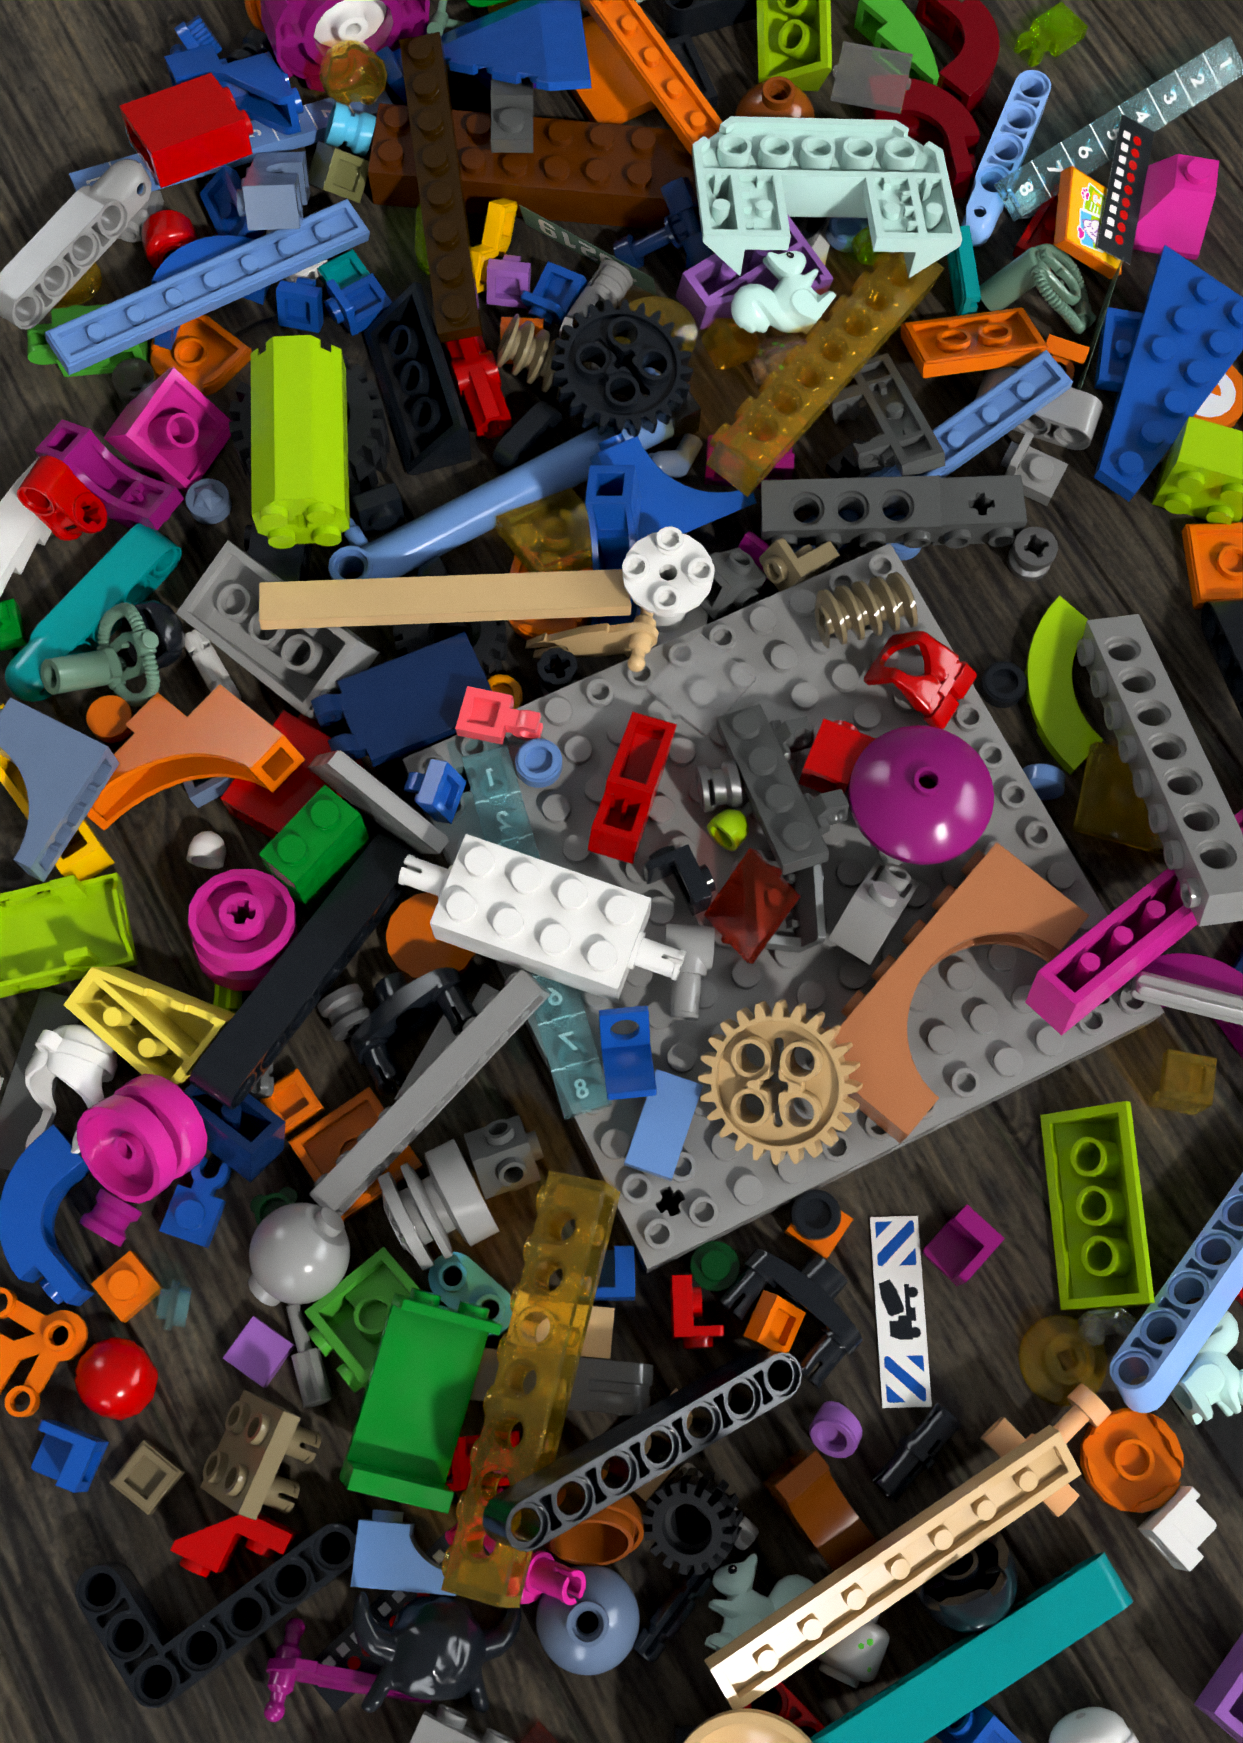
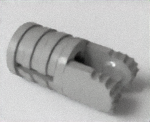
(608, 282)

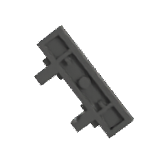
(902, 429)
(787, 817)

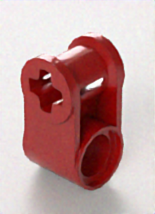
(58, 500)

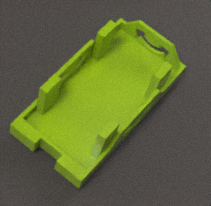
(62, 932)

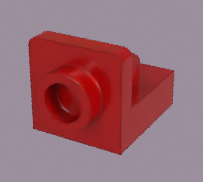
(685, 1305)

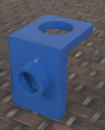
(628, 1056)

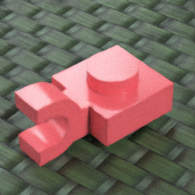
(490, 715)

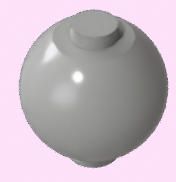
(298, 1254)

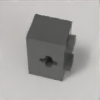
(981, 510)

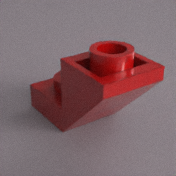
(215, 1545)

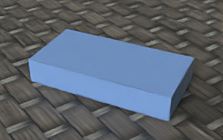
(663, 1126)

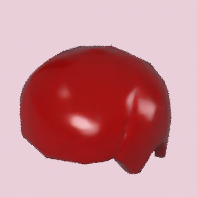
(116, 1378)

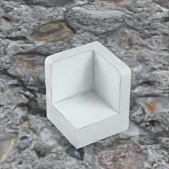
(1179, 1528)

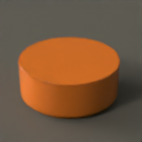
(108, 718)

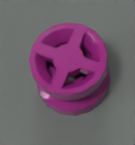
(110, 1217)

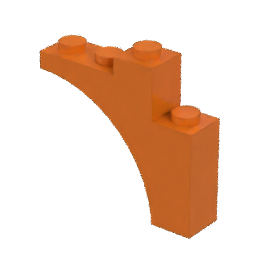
(214, 741)

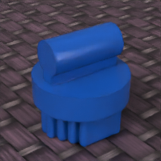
(194, 35)

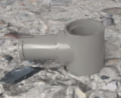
(699, 948)

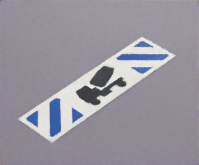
(900, 1312)

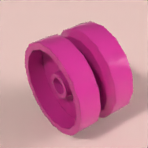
(241, 926)
(142, 1138)

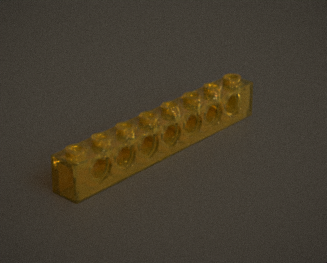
(819, 371)
(542, 1412)

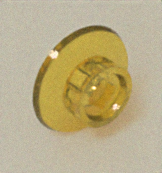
(1043, 1369)

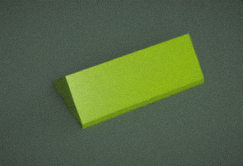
(795, 41)
(1097, 1208)

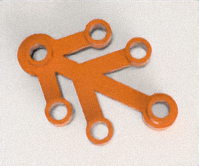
(37, 1344)

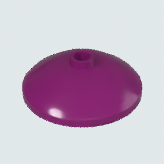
(916, 821)

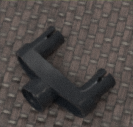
(401, 1012)
(810, 1290)

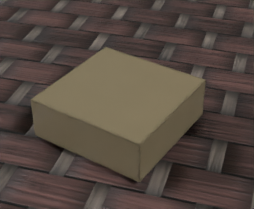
(147, 1477)

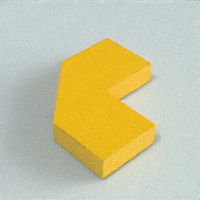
(495, 238)

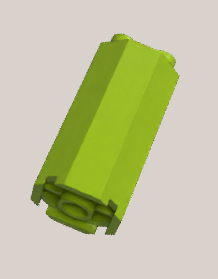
(299, 442)

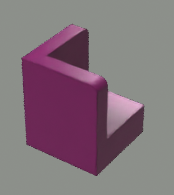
(962, 1245)

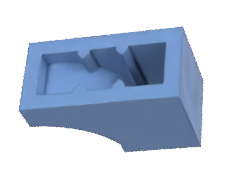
(391, 1558)

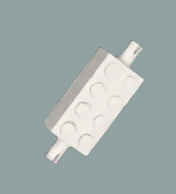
(541, 918)

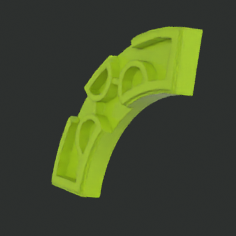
(1051, 686)

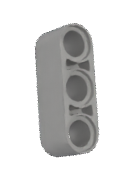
(1063, 422)

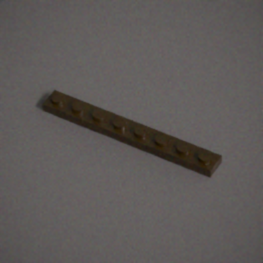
(440, 188)

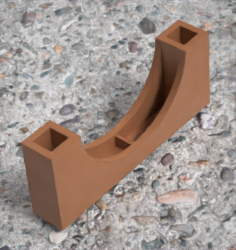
(994, 905)

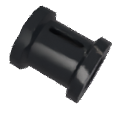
(564, 664)

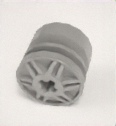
(437, 1205)

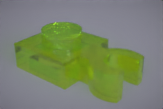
(1052, 32)

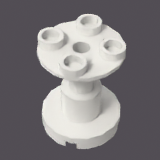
(670, 578)

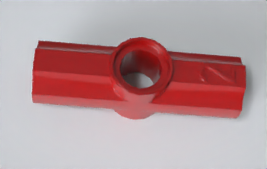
(479, 384)

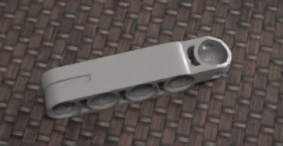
(71, 243)

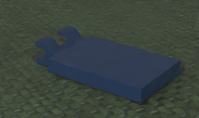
(402, 701)

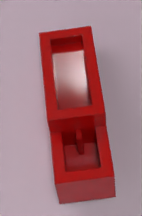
(631, 788)

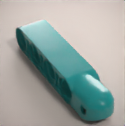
(123, 575)

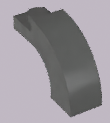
(512, 116)

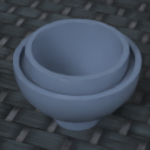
(609, 1643)

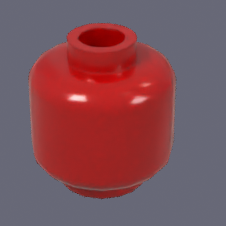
(164, 234)

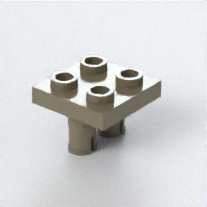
(250, 1454)

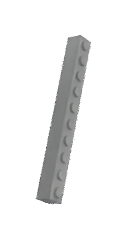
(430, 1092)

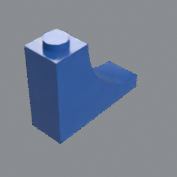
(663, 498)

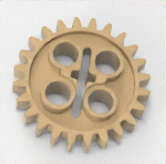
(823, 1087)

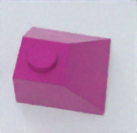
(1176, 205)
(171, 431)

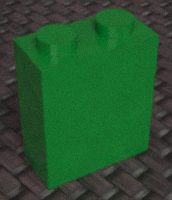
(316, 848)

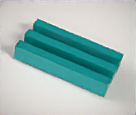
(964, 275)

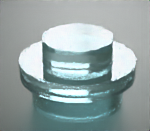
(173, 1305)

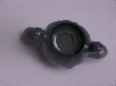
(432, 1649)

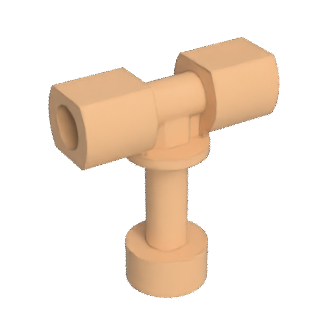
(1085, 1408)

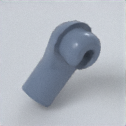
(678, 462)

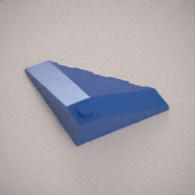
(524, 41)

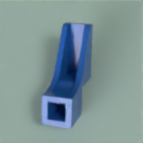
(254, 82)

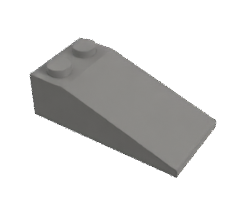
(288, 661)

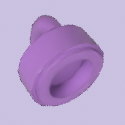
(835, 1430)

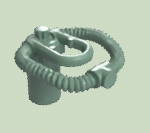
(1033, 270)
(104, 666)

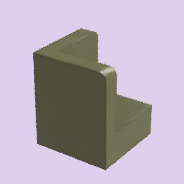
(338, 172)

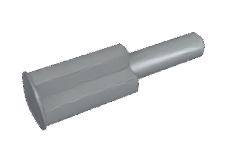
(307, 1362)

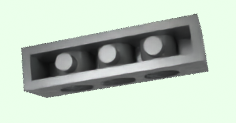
(913, 495)

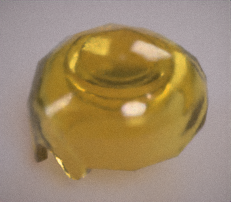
(353, 73)

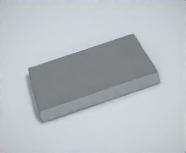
(378, 802)

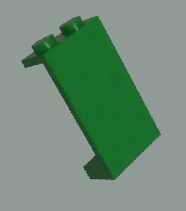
(417, 1400)

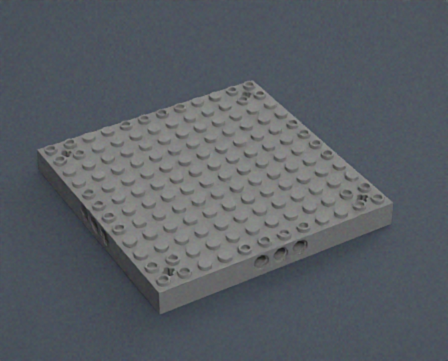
(969, 1011)

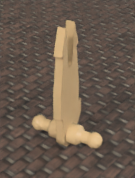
(603, 639)

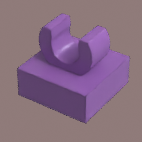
(507, 281)

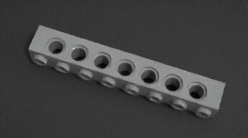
(1167, 766)

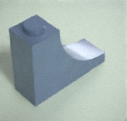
(62, 780)

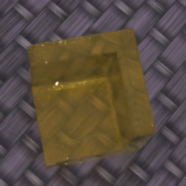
(1185, 1083)

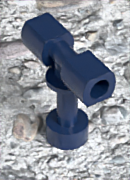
(680, 228)

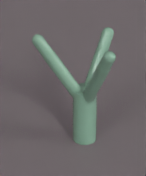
(440, 20)

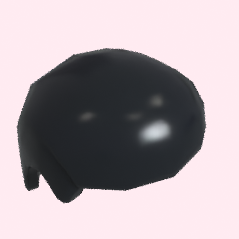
(166, 625)

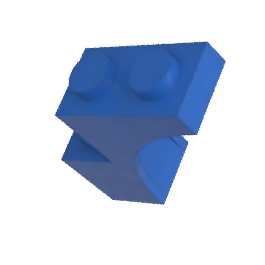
(613, 518)

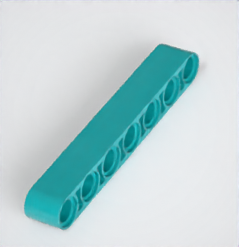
(986, 1660)

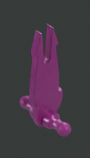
(289, 1667)

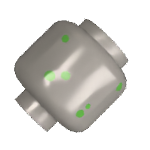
(857, 1655)

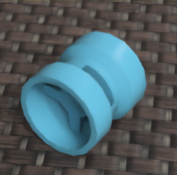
(353, 130)

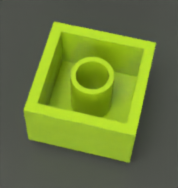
(1203, 473)

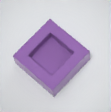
(259, 1351)

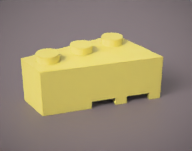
(147, 1021)

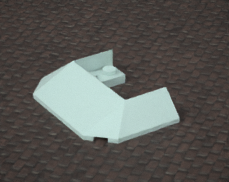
(823, 168)

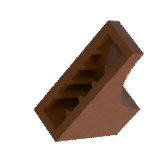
(818, 1508)

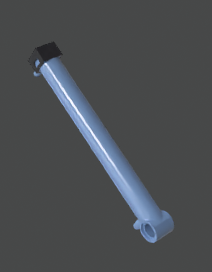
(477, 510)

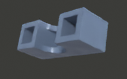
(274, 191)

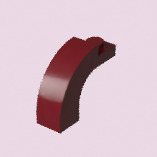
(974, 40)
(944, 121)

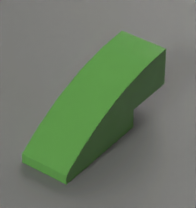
(895, 28)

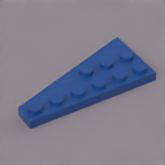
(1176, 360)

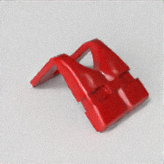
(934, 691)

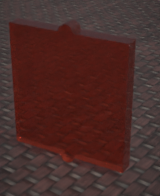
(751, 905)

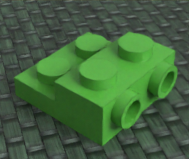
(355, 1315)

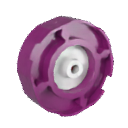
(307, 28)

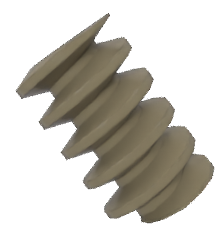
(529, 352)
(864, 606)

